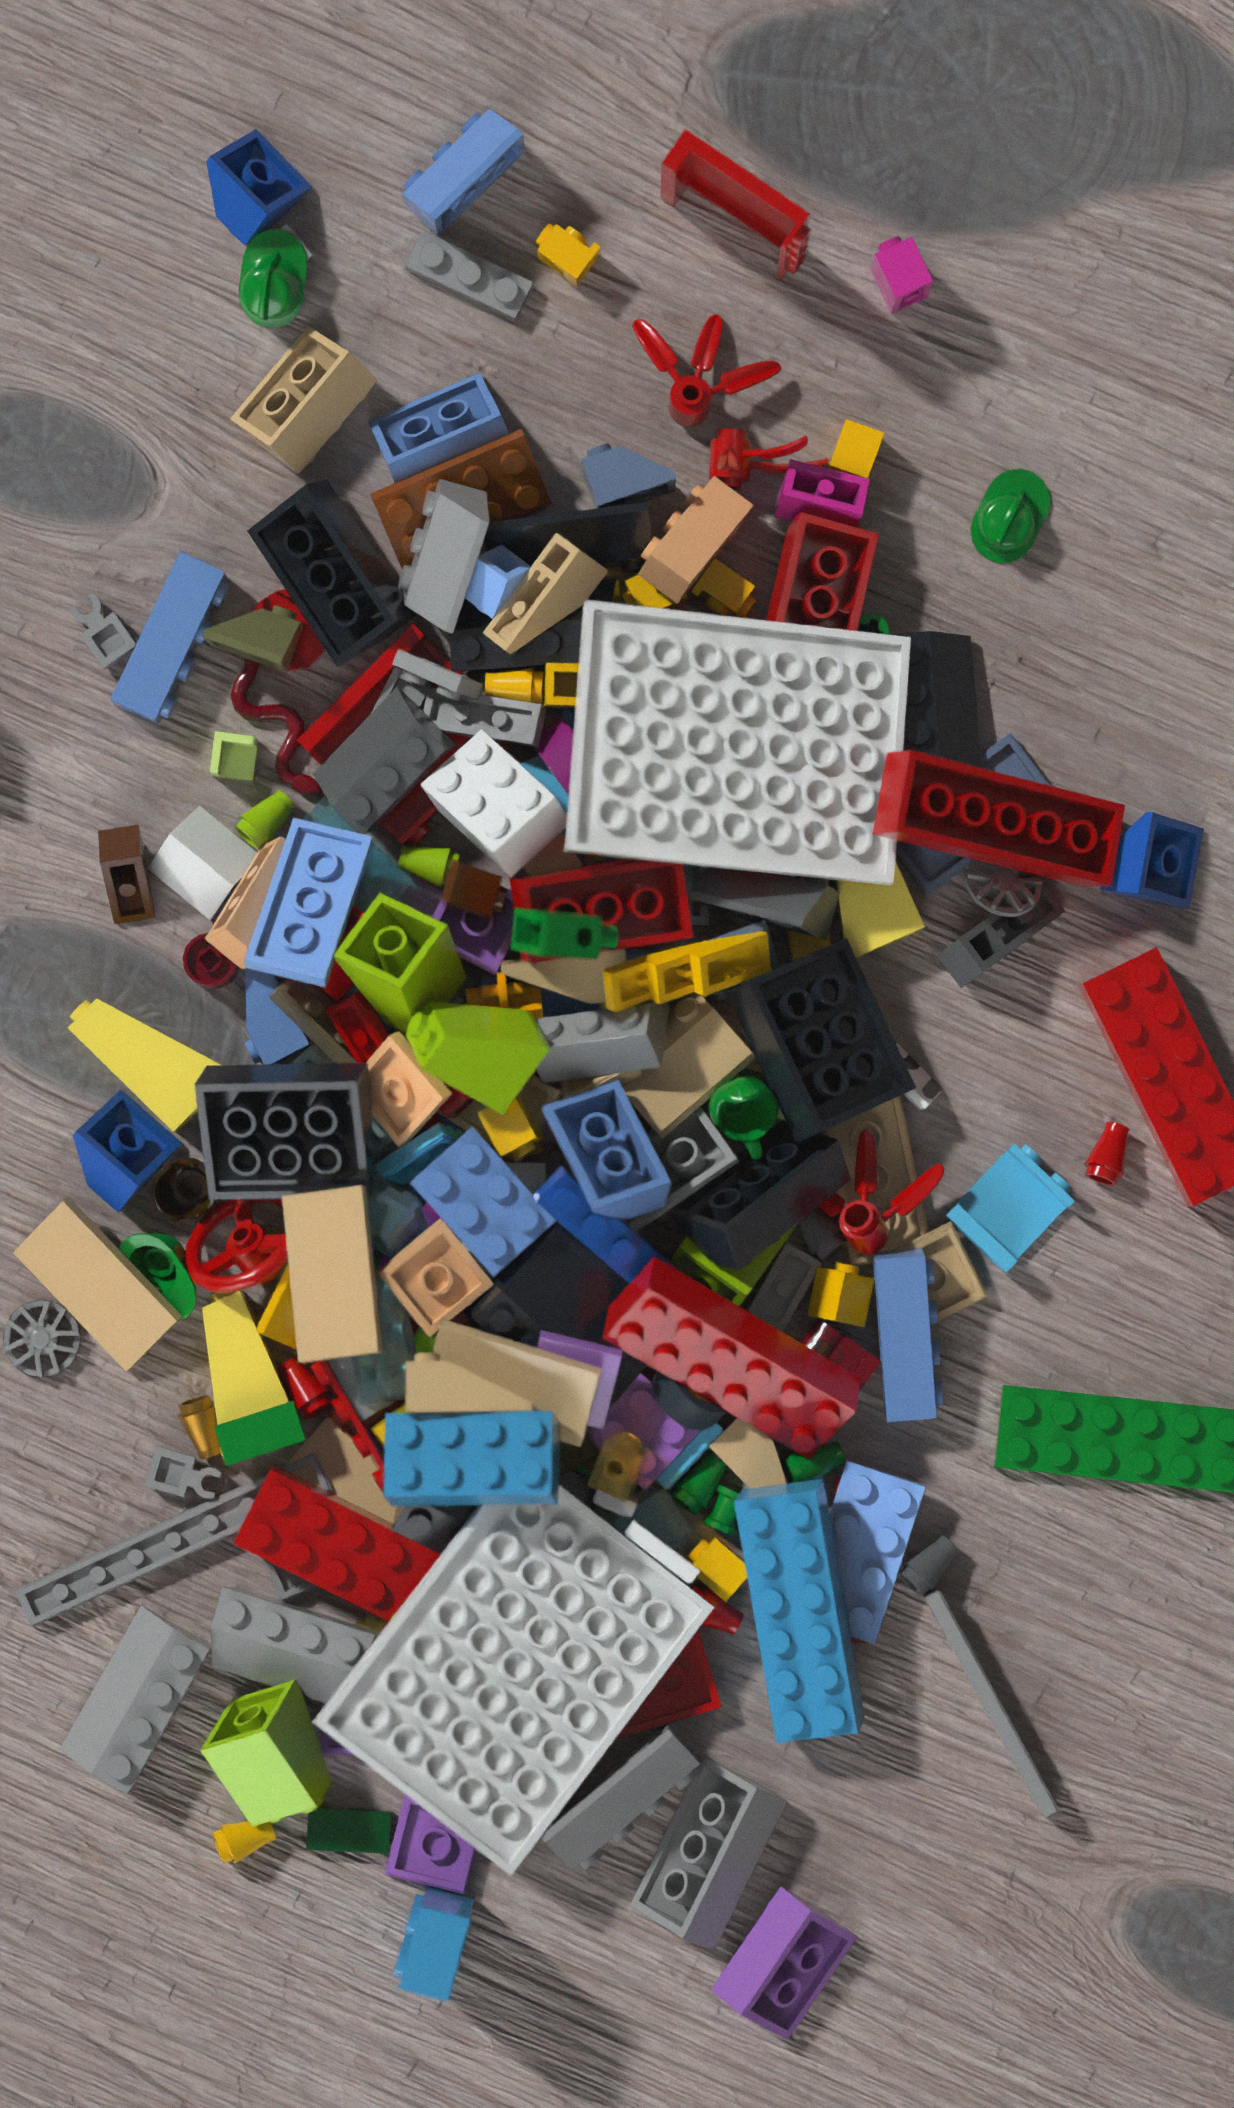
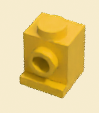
(567, 252)
(724, 591)

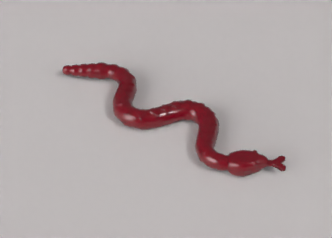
(300, 782)

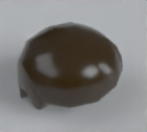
(182, 1190)

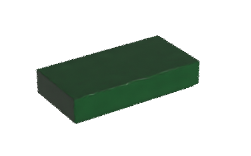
(349, 1830)

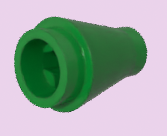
(818, 1466)
(698, 1485)

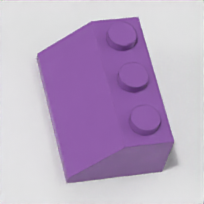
(783, 1963)

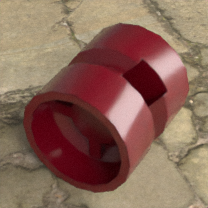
(208, 965)

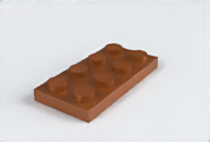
(499, 468)

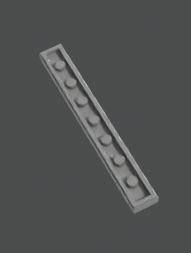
(146, 1550)

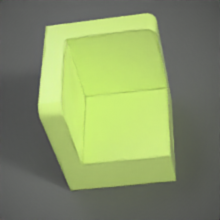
(234, 756)

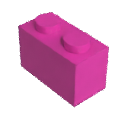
(901, 273)
(821, 493)

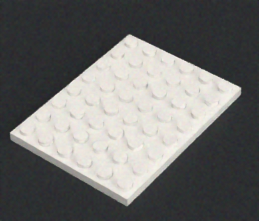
(734, 742)
(513, 1669)

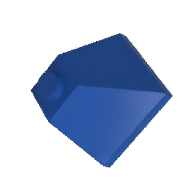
(253, 186)
(1157, 861)
(122, 1150)

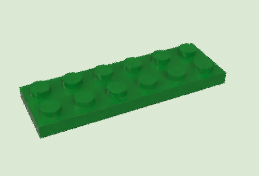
(1115, 1438)

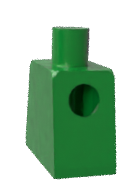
(561, 934)

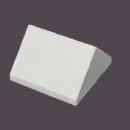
(202, 862)

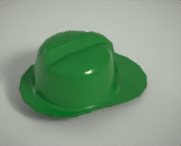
(273, 278)
(1010, 516)
(163, 1264)

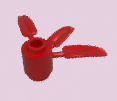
(695, 411)
(732, 457)
(860, 1219)

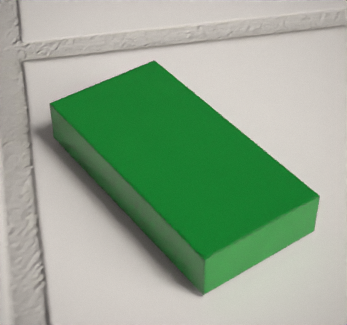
(260, 1433)

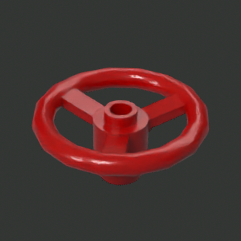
(248, 1247)

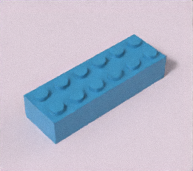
(799, 1611)

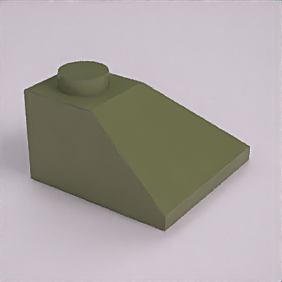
(259, 636)

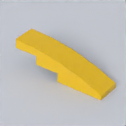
(687, 969)

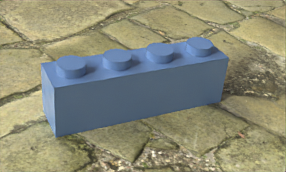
(169, 639)
(905, 1335)

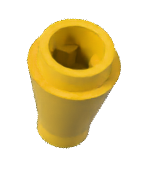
(517, 685)
(240, 1839)

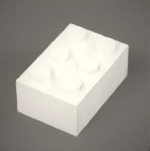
(495, 803)

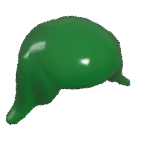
(744, 1111)

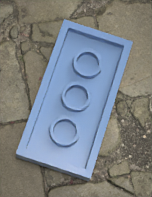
(309, 902)
(870, 1535)

